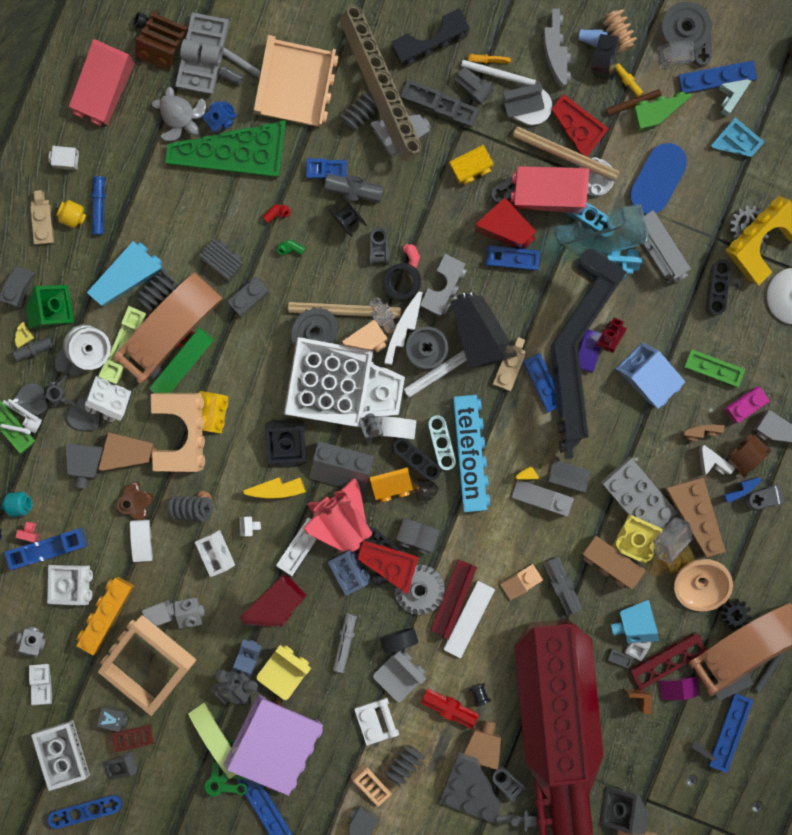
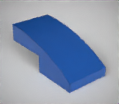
(319, 167)
(745, 487)

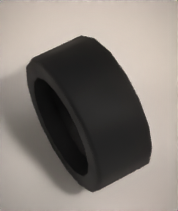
(388, 285)
(399, 640)

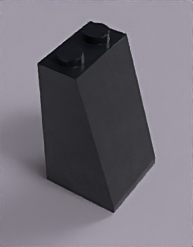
(480, 331)

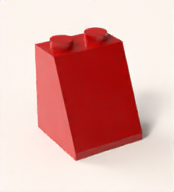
(506, 226)

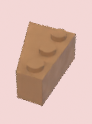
(612, 563)

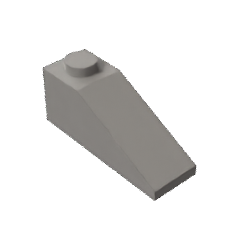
(773, 428)
(542, 498)

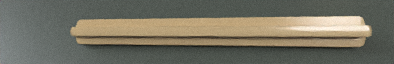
(566, 153)
(338, 309)

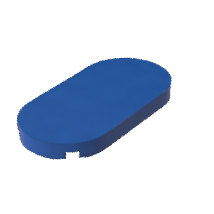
(658, 177)

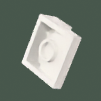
(69, 584)

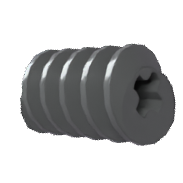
(359, 112)
(156, 290)
(190, 508)
(405, 763)

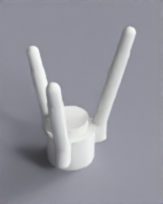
(31, 422)

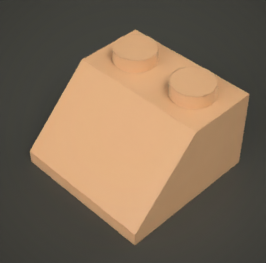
(367, 338)

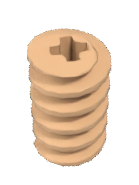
(619, 29)

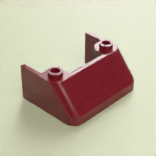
(275, 605)

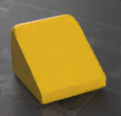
(528, 473)

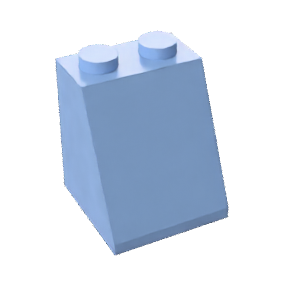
(651, 375)

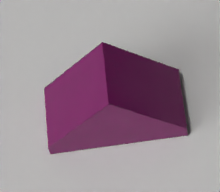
(679, 688)

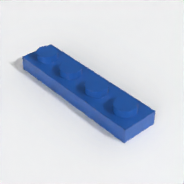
(714, 77)
(730, 732)

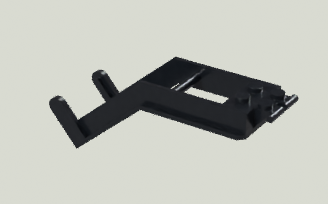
(565, 350)

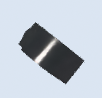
(603, 59)

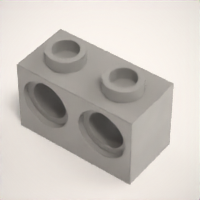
(160, 612)

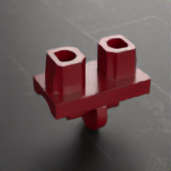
(612, 335)

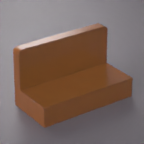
(644, 699)

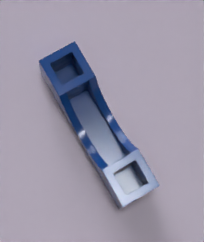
(46, 549)

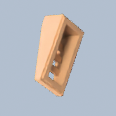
(359, 775)

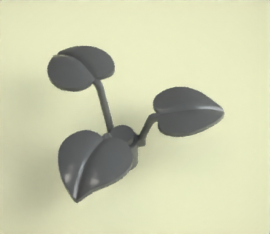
(33, 400)

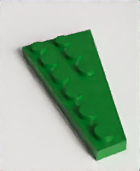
(238, 151)

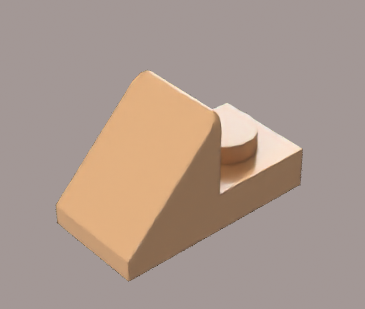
(521, 582)

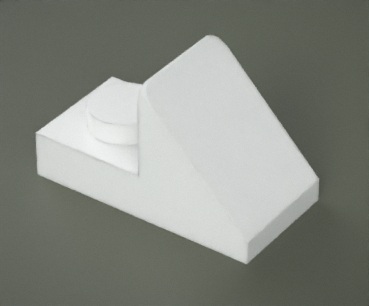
(709, 458)

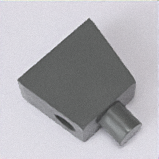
(83, 462)

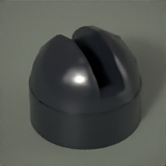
(140, 20)

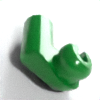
(289, 246)

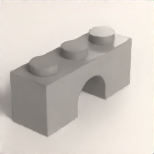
(451, 270)

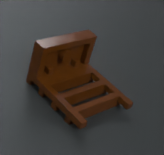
(156, 48)

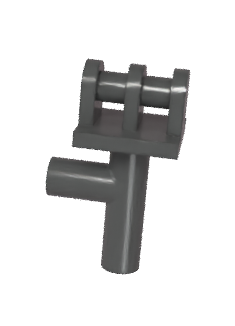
(370, 428)
(527, 819)

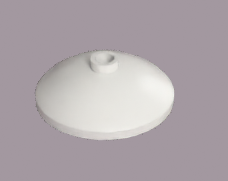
(780, 296)

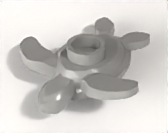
(178, 114)

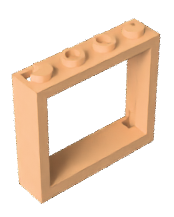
(160, 642)

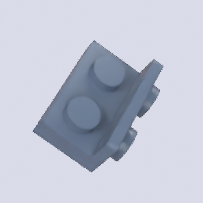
(349, 572)

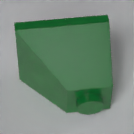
(49, 306)

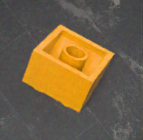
(391, 484)

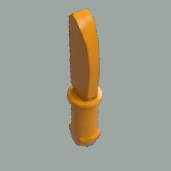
(490, 59)

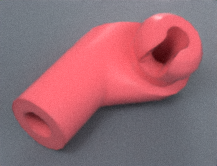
(412, 253)

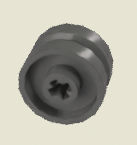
(438, 348)

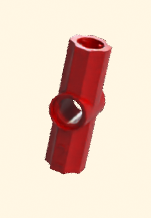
(449, 708)

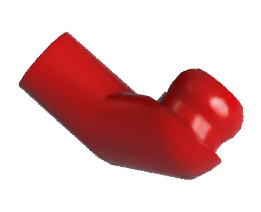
(276, 211)

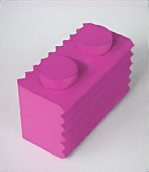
(746, 405)

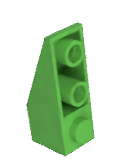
(652, 114)

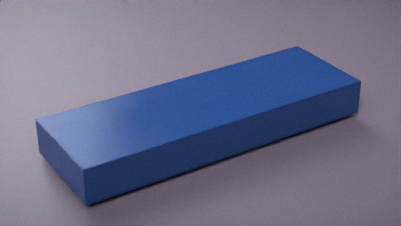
(542, 381)

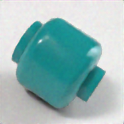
(17, 504)

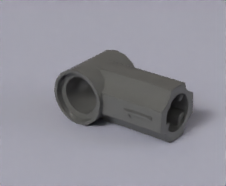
(478, 89)

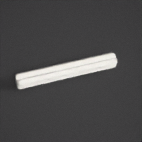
(435, 374)

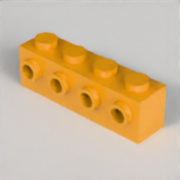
(105, 615)

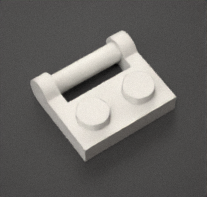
(370, 723)

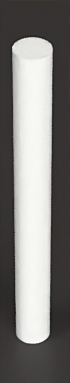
(498, 73)

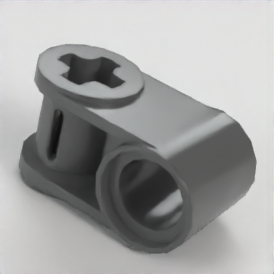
(379, 248)
(767, 497)
(510, 785)

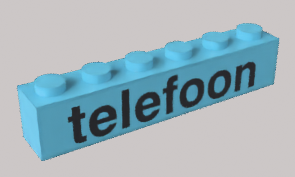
(470, 453)

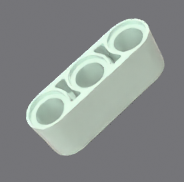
(447, 451)

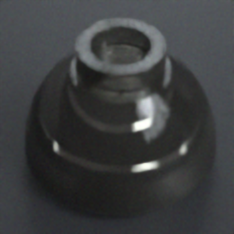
(424, 490)

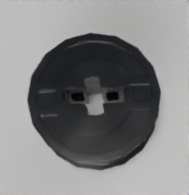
(347, 216)

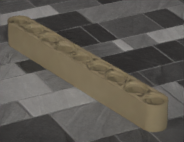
(380, 83)

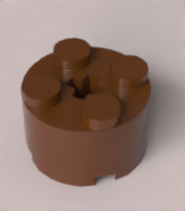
(749, 455)

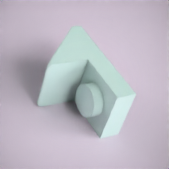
(734, 91)

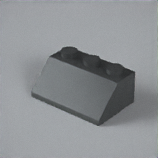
(340, 466)

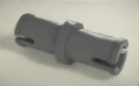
(33, 349)

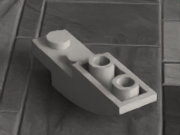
(556, 56)

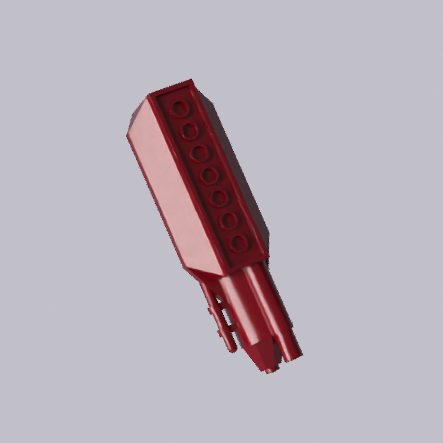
(560, 722)

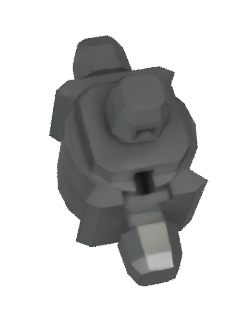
(233, 687)

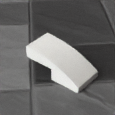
(141, 540)
(40, 684)

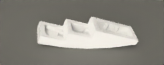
(407, 322)

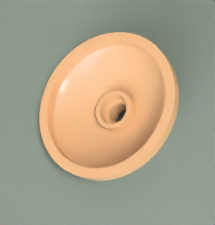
(705, 593)

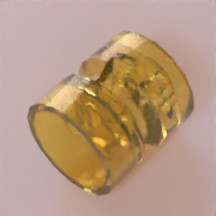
(685, 557)

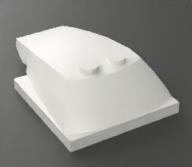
(340, 384)

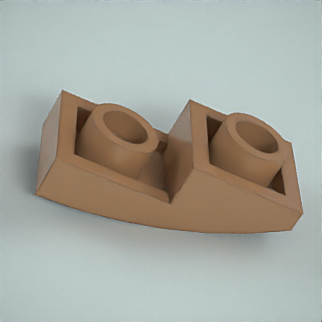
(698, 432)

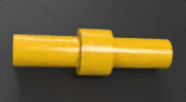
(628, 80)

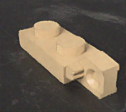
(41, 220)
(509, 368)

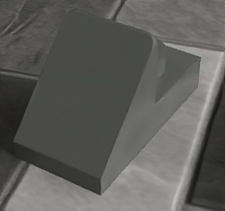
(120, 766)

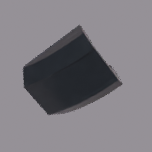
(285, 443)

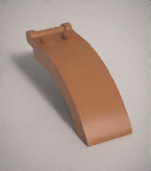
(168, 326)
(746, 649)

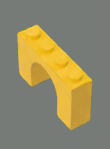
(746, 248)

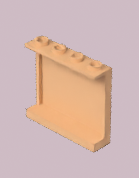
(295, 82)

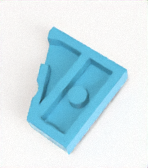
(738, 140)

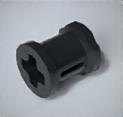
(479, 694)

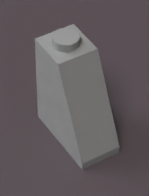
(420, 125)

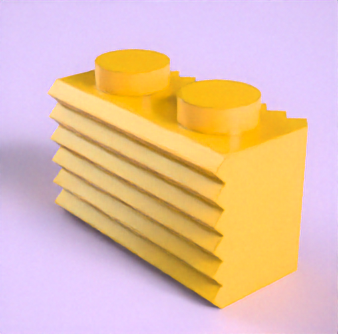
(471, 165)

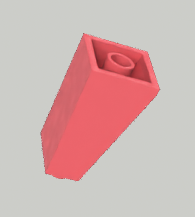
(101, 83)
(550, 189)

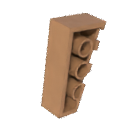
(695, 507)

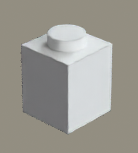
(64, 158)

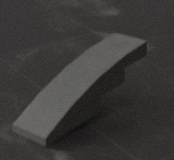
(440, 103)

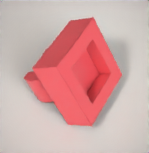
(28, 533)

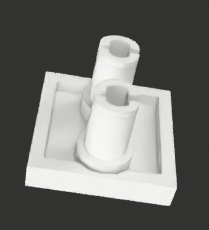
(107, 399)

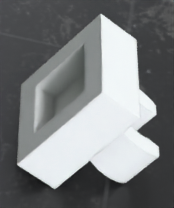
(247, 526)

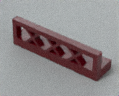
(453, 599)
(649, 664)

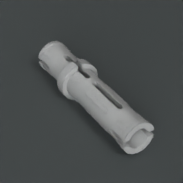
(344, 643)

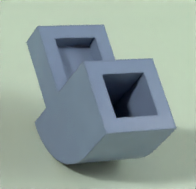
(247, 657)

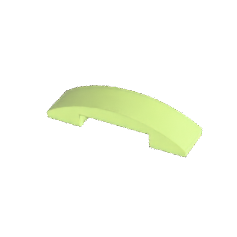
(131, 322)
(211, 735)

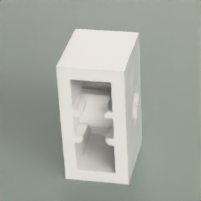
(215, 553)

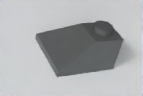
(624, 812)

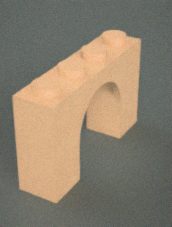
(189, 408)

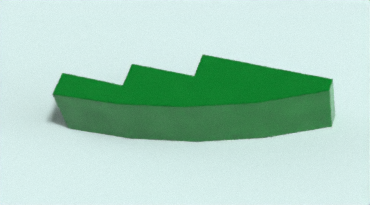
(182, 362)

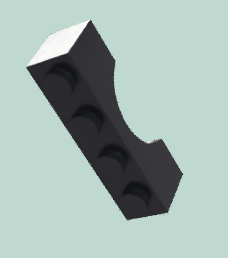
(409, 48)

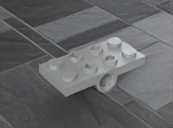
(202, 53)
(638, 494)

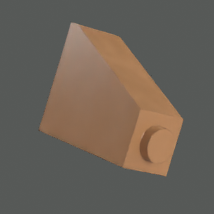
(125, 452)

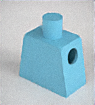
(637, 624)

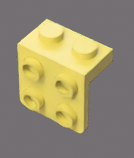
(283, 672)

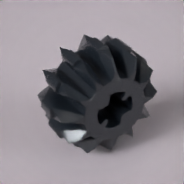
(738, 607)

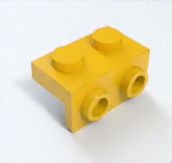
(214, 411)

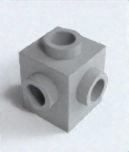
(189, 613)
(25, 647)

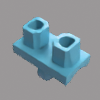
(628, 263)

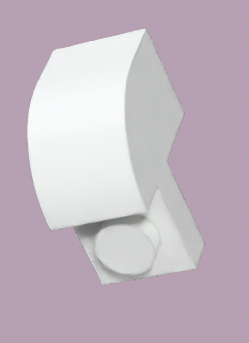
(397, 427)

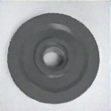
(692, 15)
(323, 322)

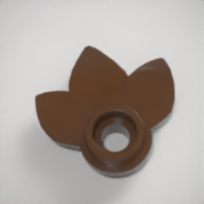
(137, 499)

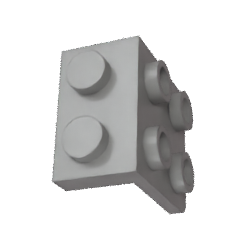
(399, 675)

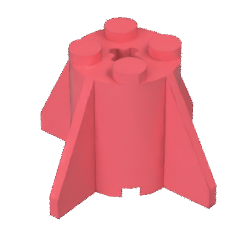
(340, 519)

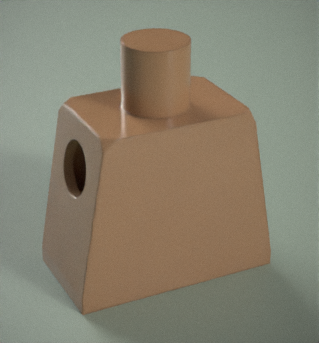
(484, 745)

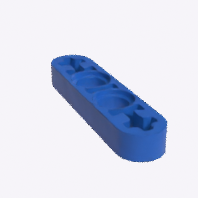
(85, 812)

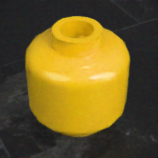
(71, 214)

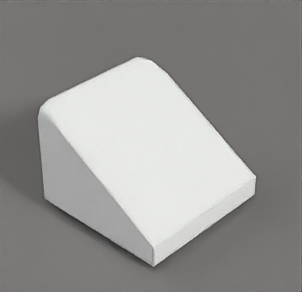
(637, 650)

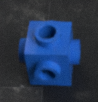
(220, 116)

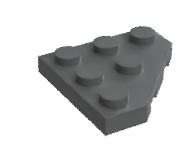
(470, 789)

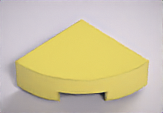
(23, 335)

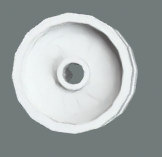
(75, 345)

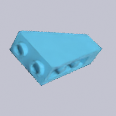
(125, 274)

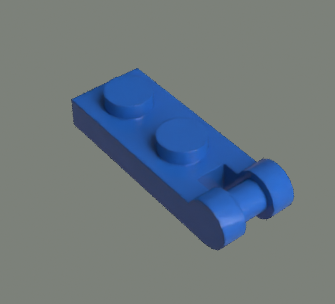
(513, 258)

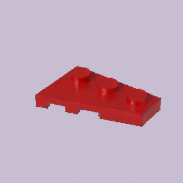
(579, 125)
(389, 563)

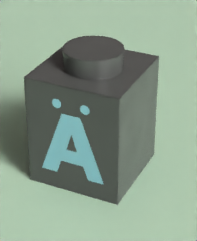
(112, 718)

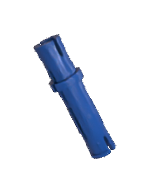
(98, 205)

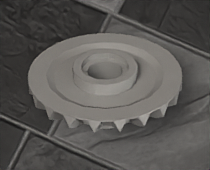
(430, 599)

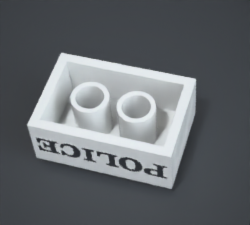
(60, 755)

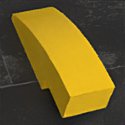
(276, 489)

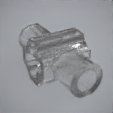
(382, 314)

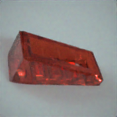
(117, 748)

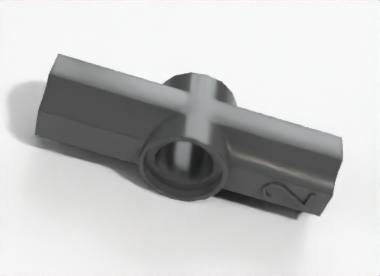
(353, 188)
(562, 585)

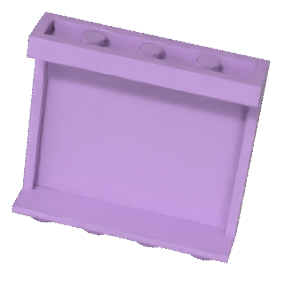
(273, 745)

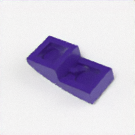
(588, 351)

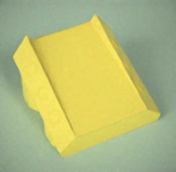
(637, 539)

